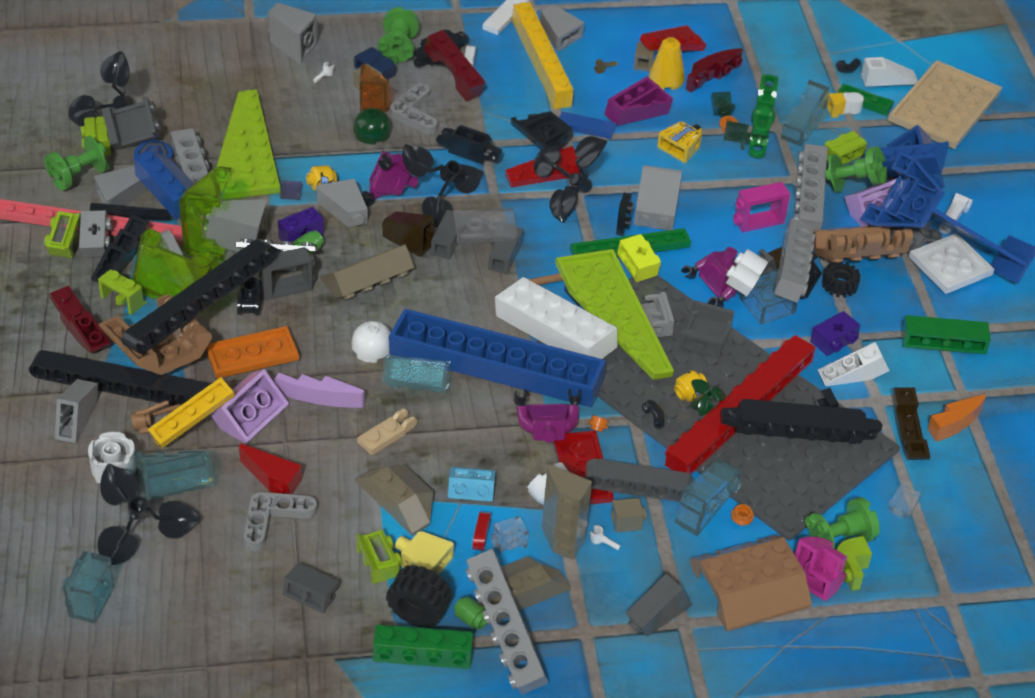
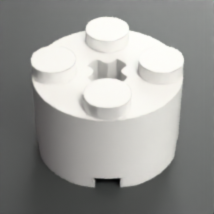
(112, 449)

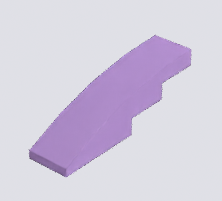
(324, 392)

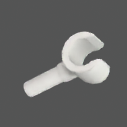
(327, 71)
(598, 537)

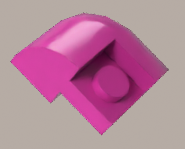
(821, 565)

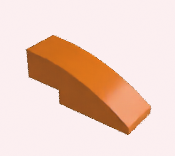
(955, 417)

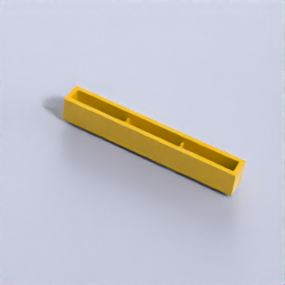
(542, 55)

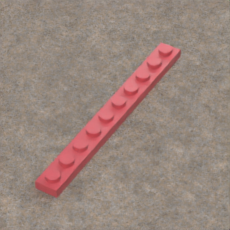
(42, 215)

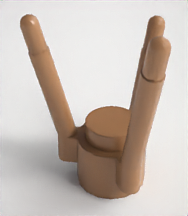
(141, 418)

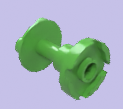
(399, 29)
(65, 167)
(870, 167)
(857, 522)

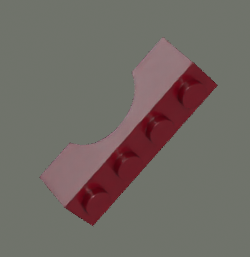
(467, 79)

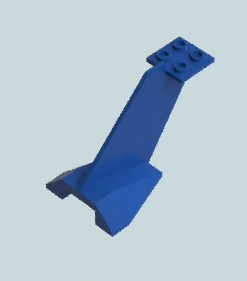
(915, 201)

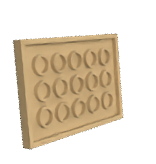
(945, 103)

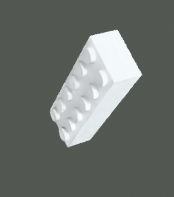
(555, 320)

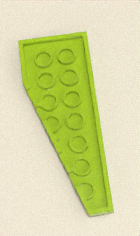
(248, 150)
(604, 290)

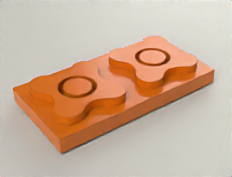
(251, 352)

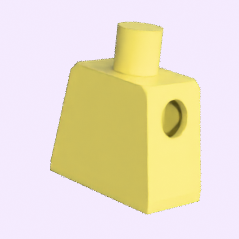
(425, 551)

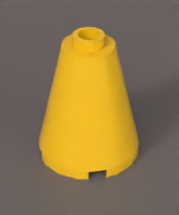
(668, 65)

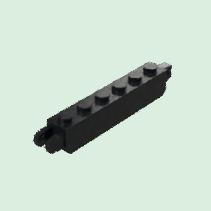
(801, 421)

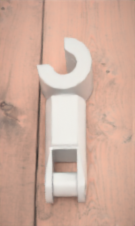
(959, 204)

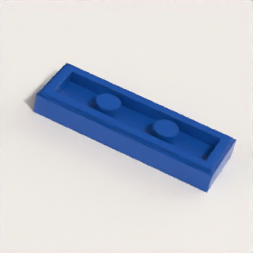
(589, 125)

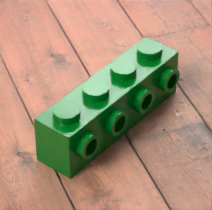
(946, 334)
(422, 646)

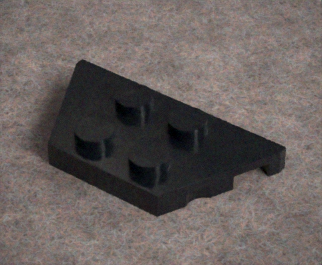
(544, 129)

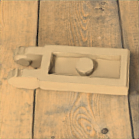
(387, 432)

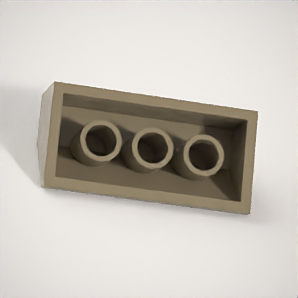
(368, 271)
(565, 511)

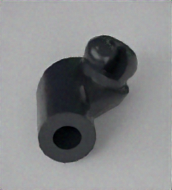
(842, 67)
(657, 411)

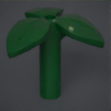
(704, 402)

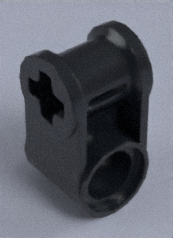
(249, 297)

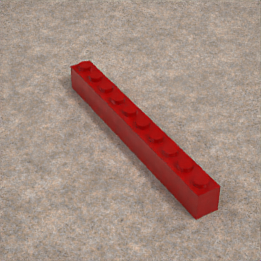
(763, 384)

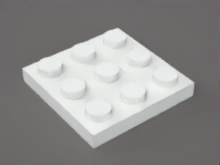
(951, 263)

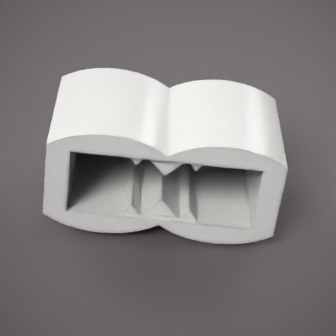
(746, 272)

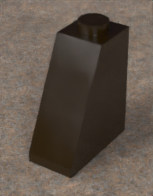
(410, 230)

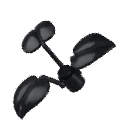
(114, 71)
(465, 178)
(564, 200)
(122, 485)

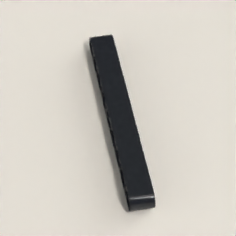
(198, 296)
(115, 378)

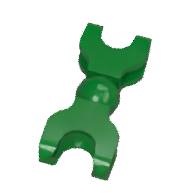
(763, 116)

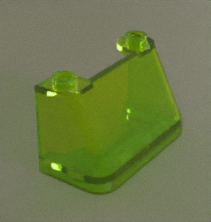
(196, 204)
(165, 271)

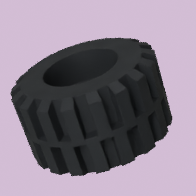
(419, 596)

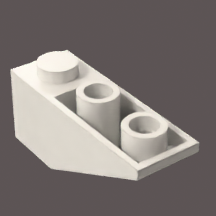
(883, 72)
(856, 367)

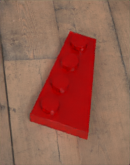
(684, 34)
(525, 175)

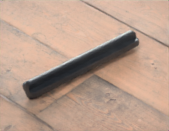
(126, 211)

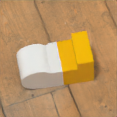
(844, 103)

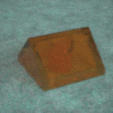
(373, 90)

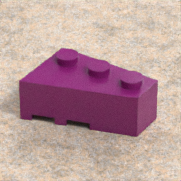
(638, 103)

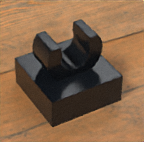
(828, 400)

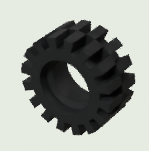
(837, 286)

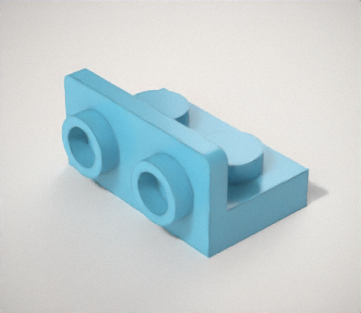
(471, 484)

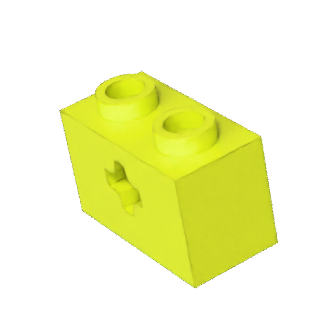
(639, 258)

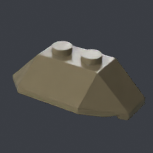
(400, 495)
(531, 582)

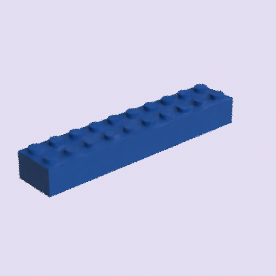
(498, 357)

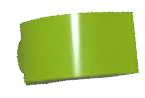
(858, 558)

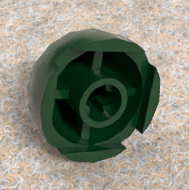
(372, 126)

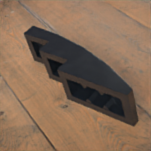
(123, 248)

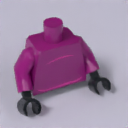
(388, 178)
(713, 272)
(548, 421)

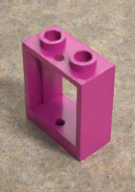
(774, 193)

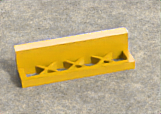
(191, 412)

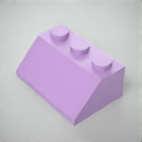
(860, 200)
(252, 408)

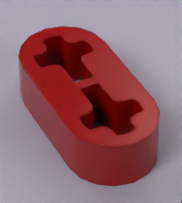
(481, 531)

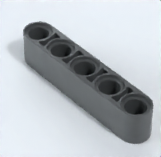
(637, 479)

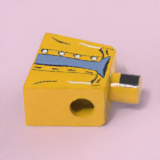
(680, 140)

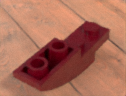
(713, 65)
(78, 321)

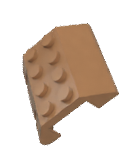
(861, 242)
(172, 352)
(754, 581)

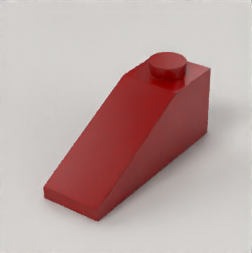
(272, 471)

